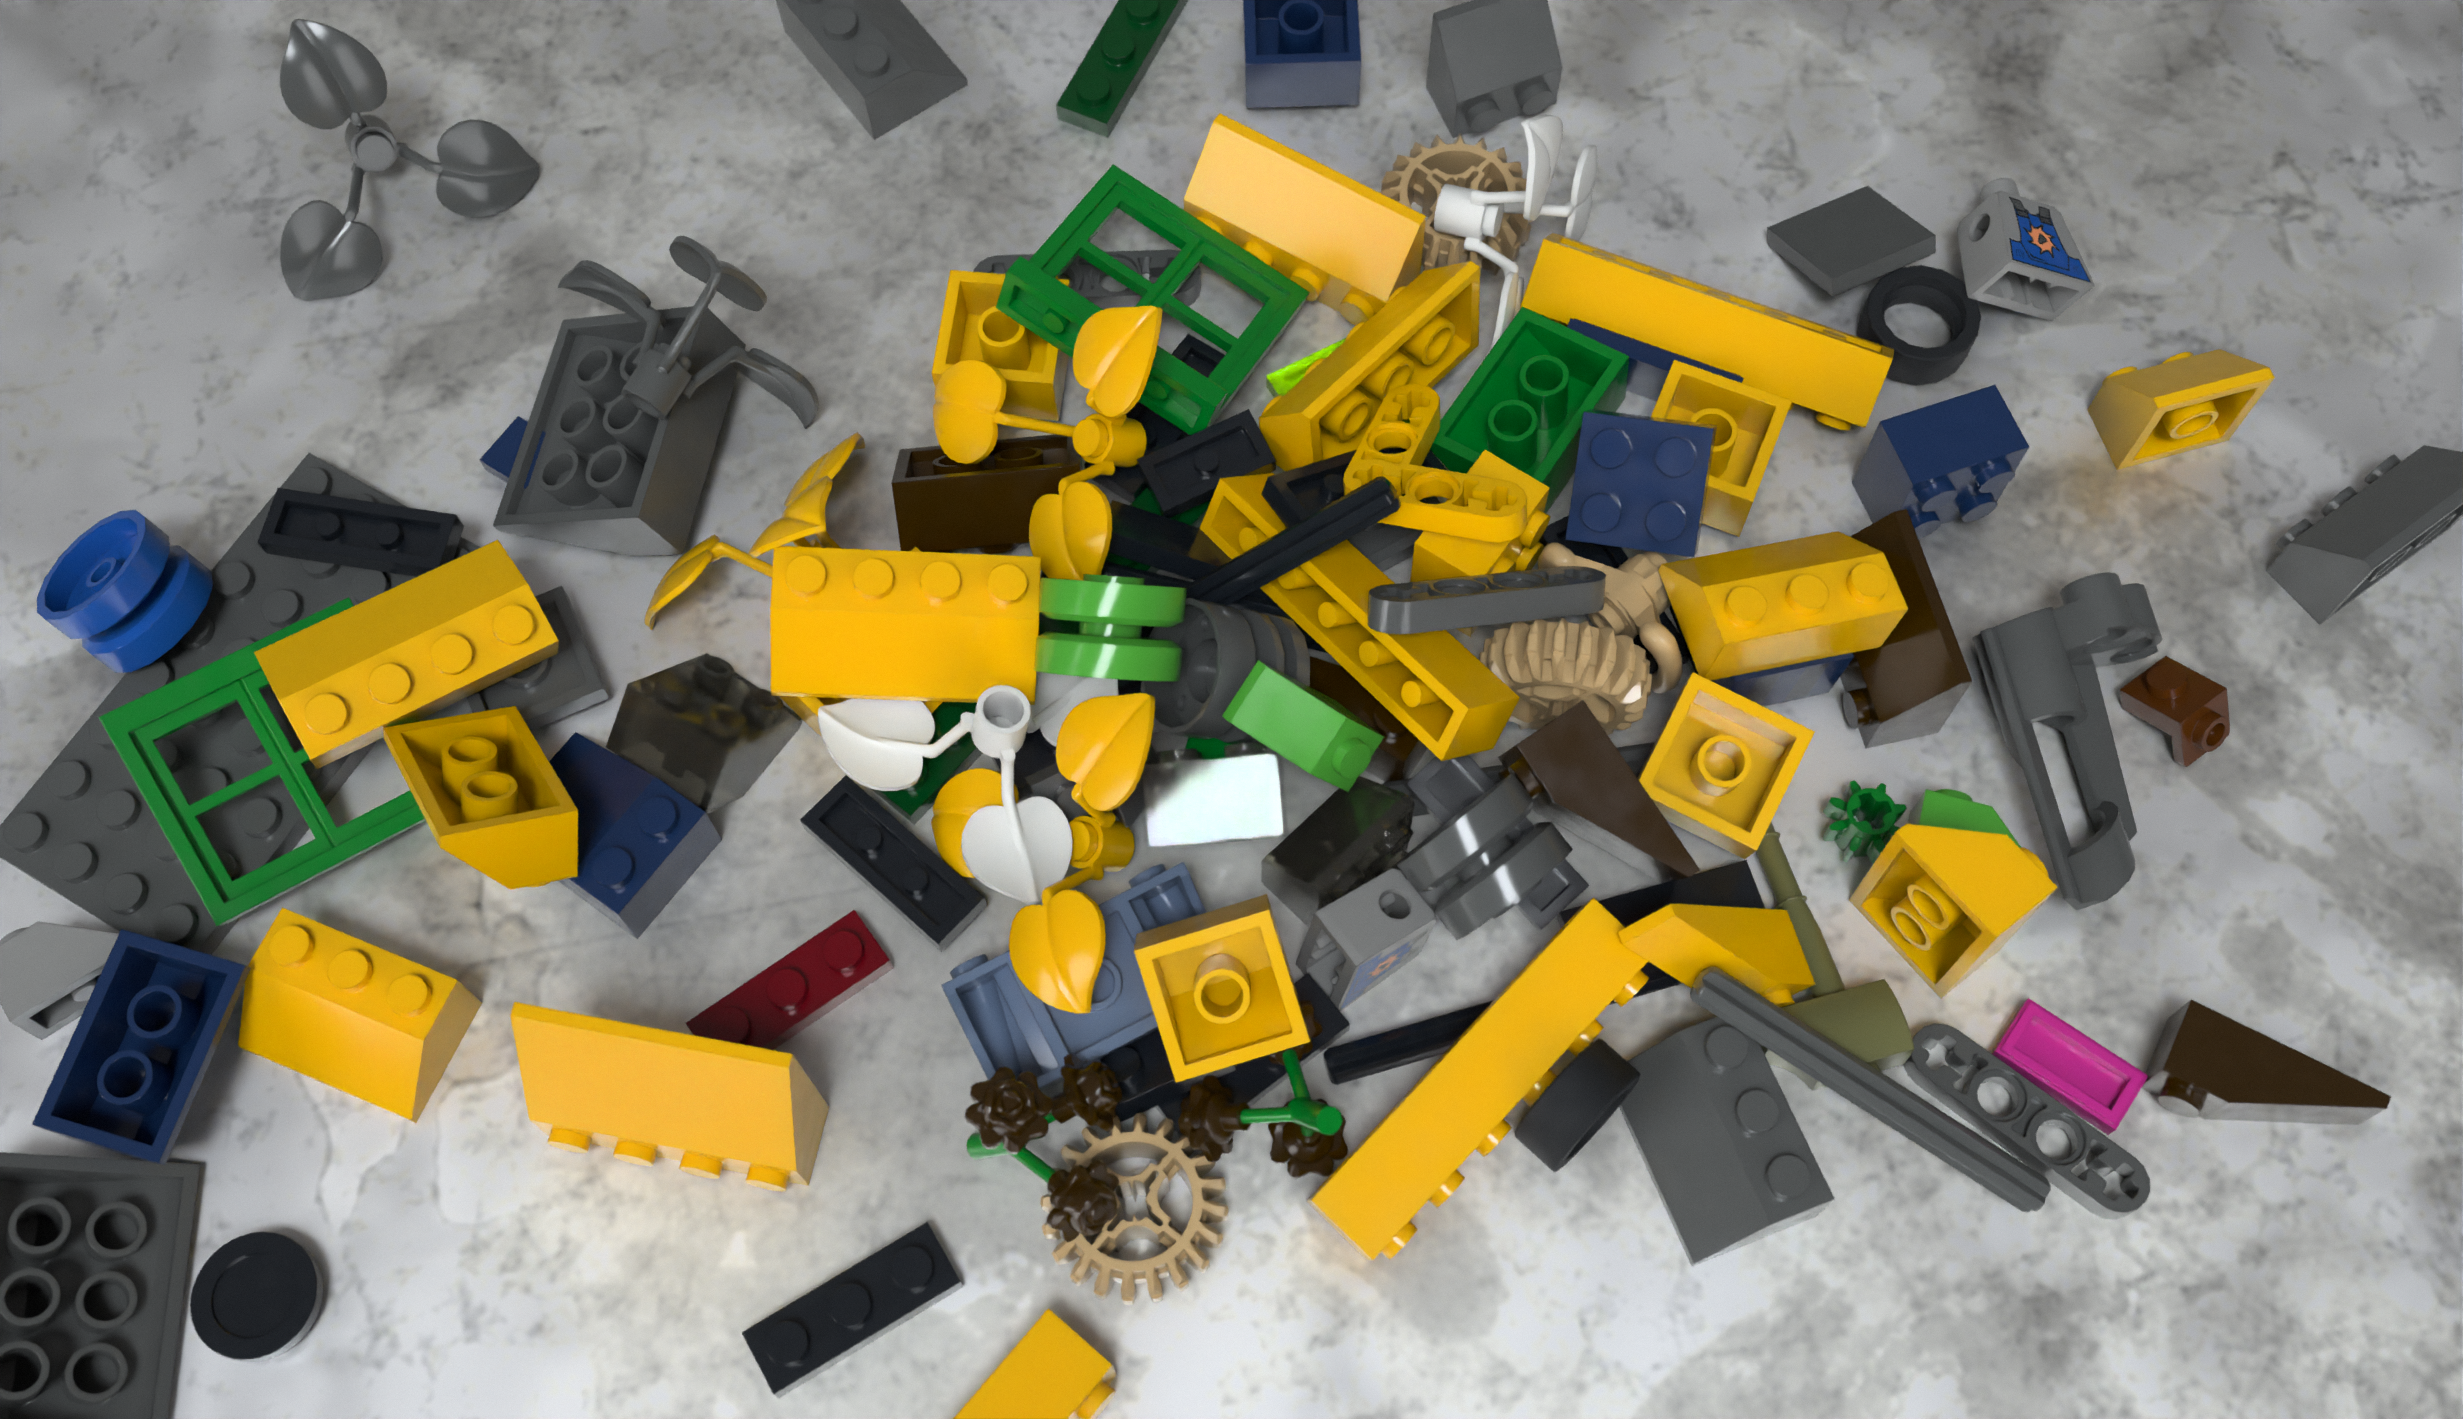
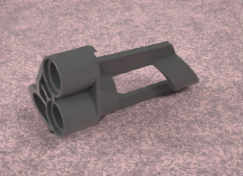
(2047, 674)

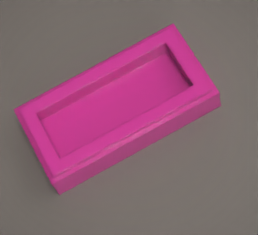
(2069, 1066)

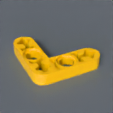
(1494, 506)

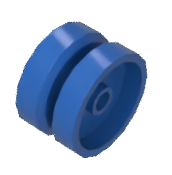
(125, 591)

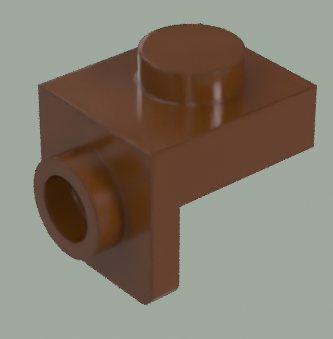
(2181, 705)

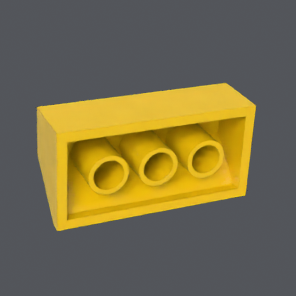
(1306, 220)
(1408, 341)
(902, 624)
(407, 652)

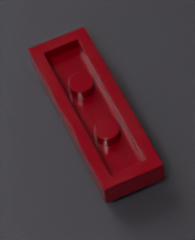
(797, 988)

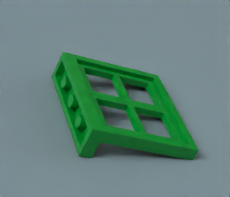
(1173, 388)
(197, 695)

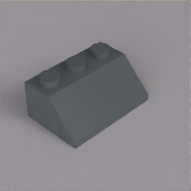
(872, 57)
(2370, 530)
(1721, 1140)

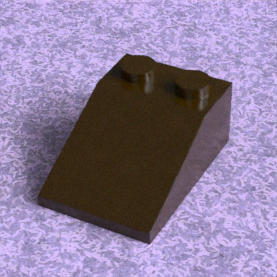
(1593, 793)

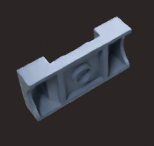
(1025, 1034)

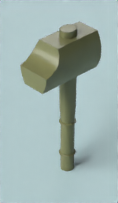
(1859, 1019)

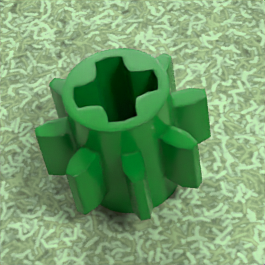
(1869, 807)

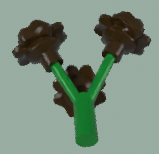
(1015, 1111)
(1303, 1130)

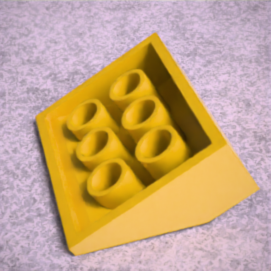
(668, 1097)

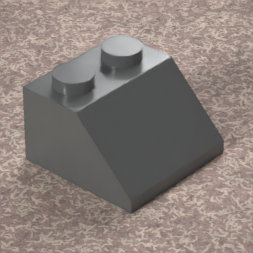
(1492, 62)

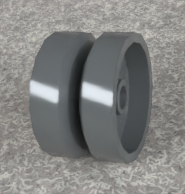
(1491, 865)

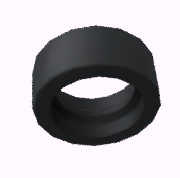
(1940, 293)
(1576, 1104)

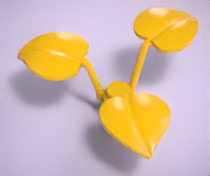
(1112, 361)
(801, 518)
(1062, 942)

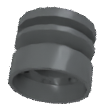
(1217, 656)

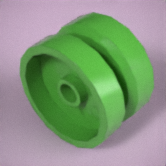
(1110, 628)

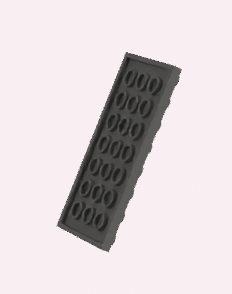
(85, 818)

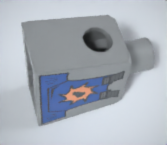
(2020, 254)
(1367, 936)

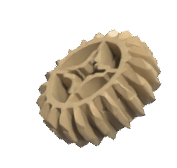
(1464, 165)
(1566, 663)
(1154, 1185)

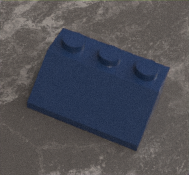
(141, 1047)

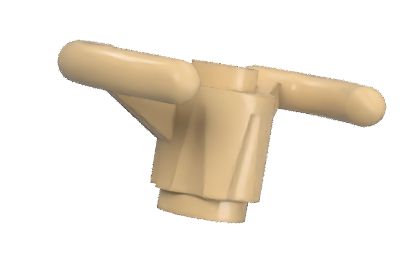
(1631, 606)

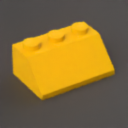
(1783, 603)
(490, 795)
(1950, 898)
(352, 1014)

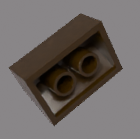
(979, 504)
(1919, 670)

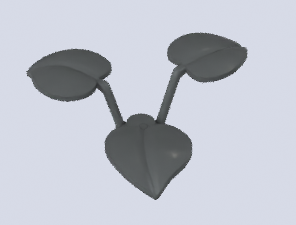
(335, 78)
(663, 372)

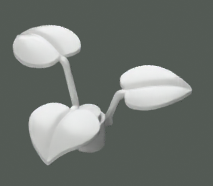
(1480, 213)
(1007, 846)

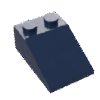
(633, 834)

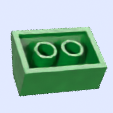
(1532, 401)

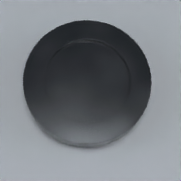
(256, 1297)

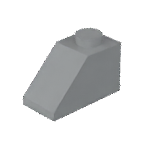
(50, 974)

